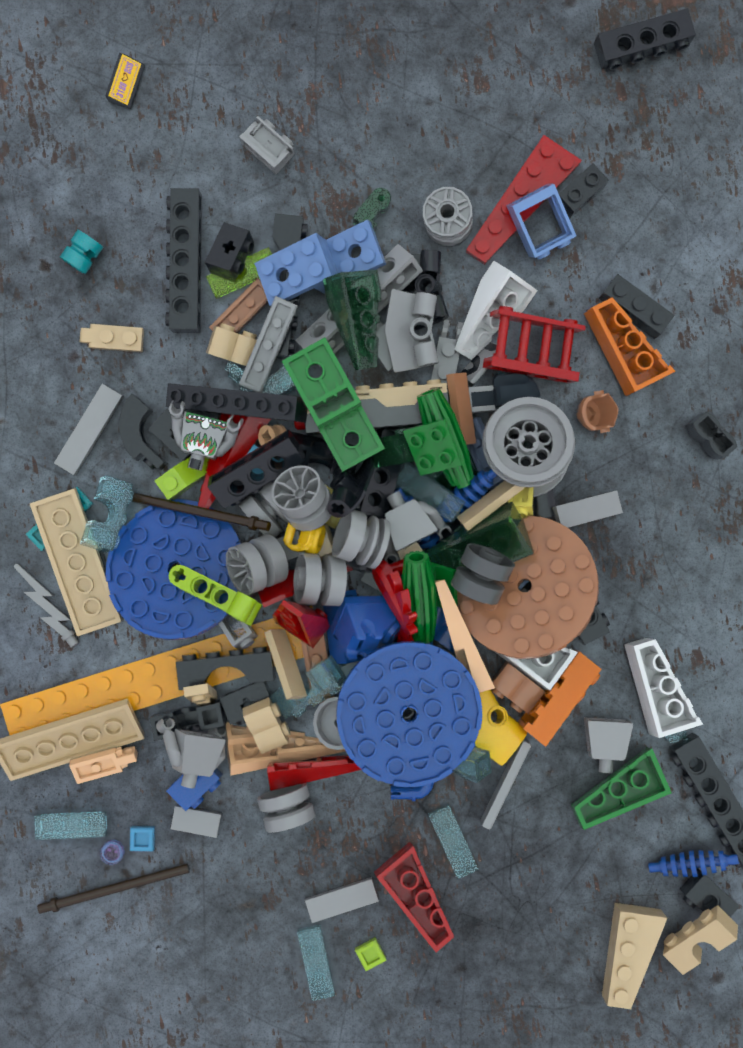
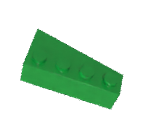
(625, 789)

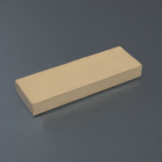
(488, 504)
(285, 664)

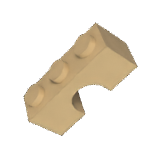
(711, 927)

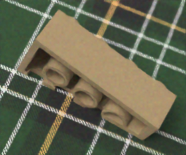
(630, 950)

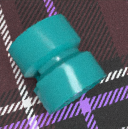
(81, 251)

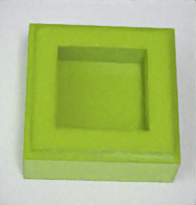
(370, 954)

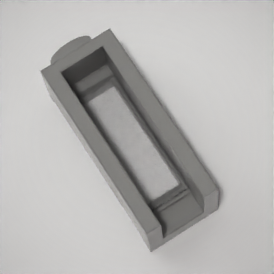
(237, 632)

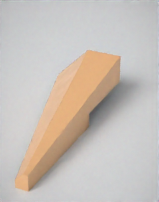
(461, 640)
(246, 757)

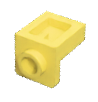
(524, 502)

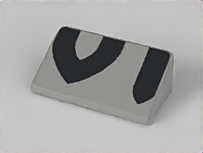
(475, 367)

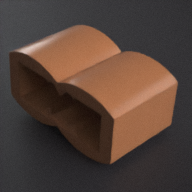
(517, 688)

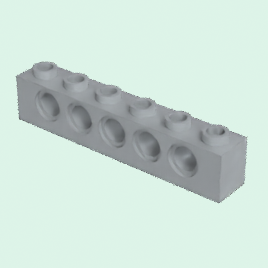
(397, 273)

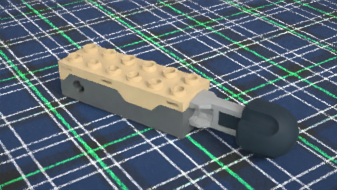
(398, 406)

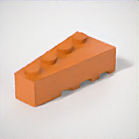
(625, 347)
(558, 702)

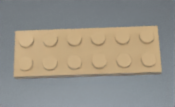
(76, 566)
(69, 739)

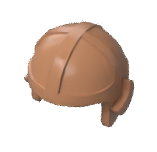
(597, 412)

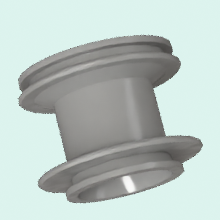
(530, 420)

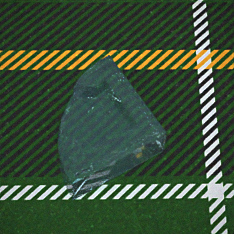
(676, 736)

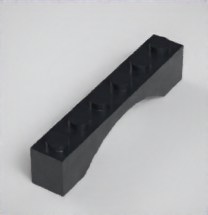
(287, 231)

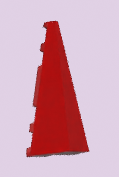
(295, 773)

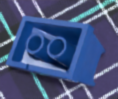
(364, 625)

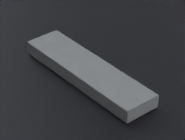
(268, 344)
(88, 429)
(505, 784)

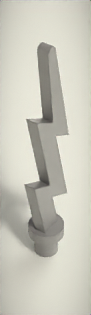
(57, 615)

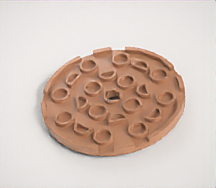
(555, 606)

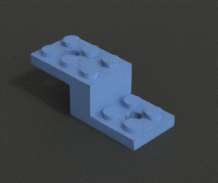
(317, 259)

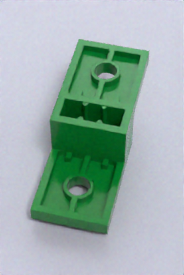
(333, 404)

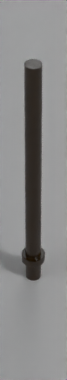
(252, 522)
(55, 903)

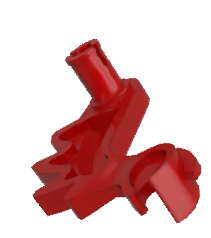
(390, 584)

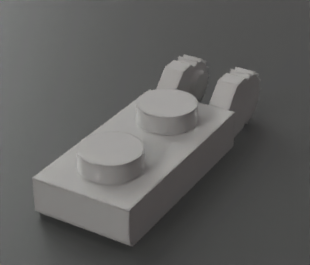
(446, 353)

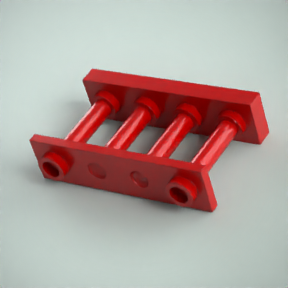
(520, 364)

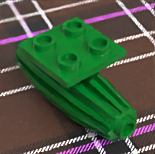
(439, 441)
(420, 578)

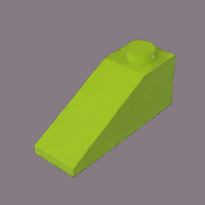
(180, 479)

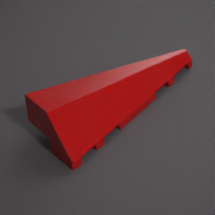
(245, 439)

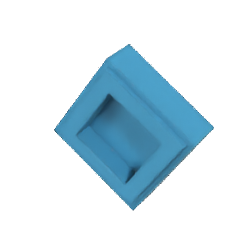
(142, 838)

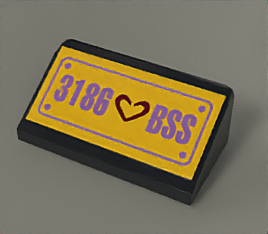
(124, 81)

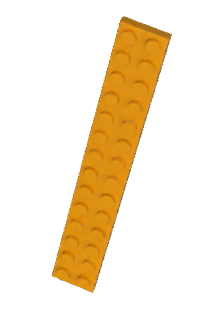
(142, 682)

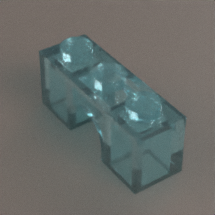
(115, 496)
(324, 678)

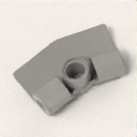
(405, 347)

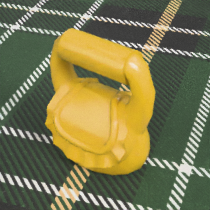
(308, 540)

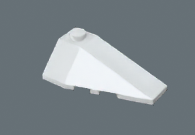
(495, 289)

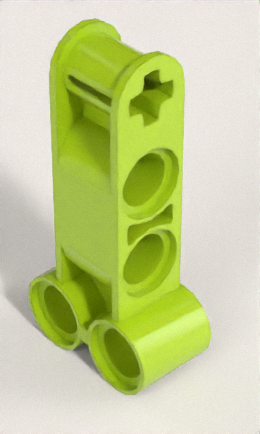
(238, 604)

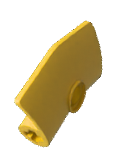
(498, 737)

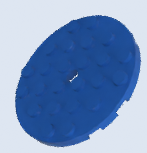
(141, 568)
(415, 749)

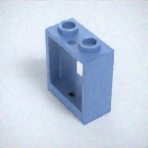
(563, 239)

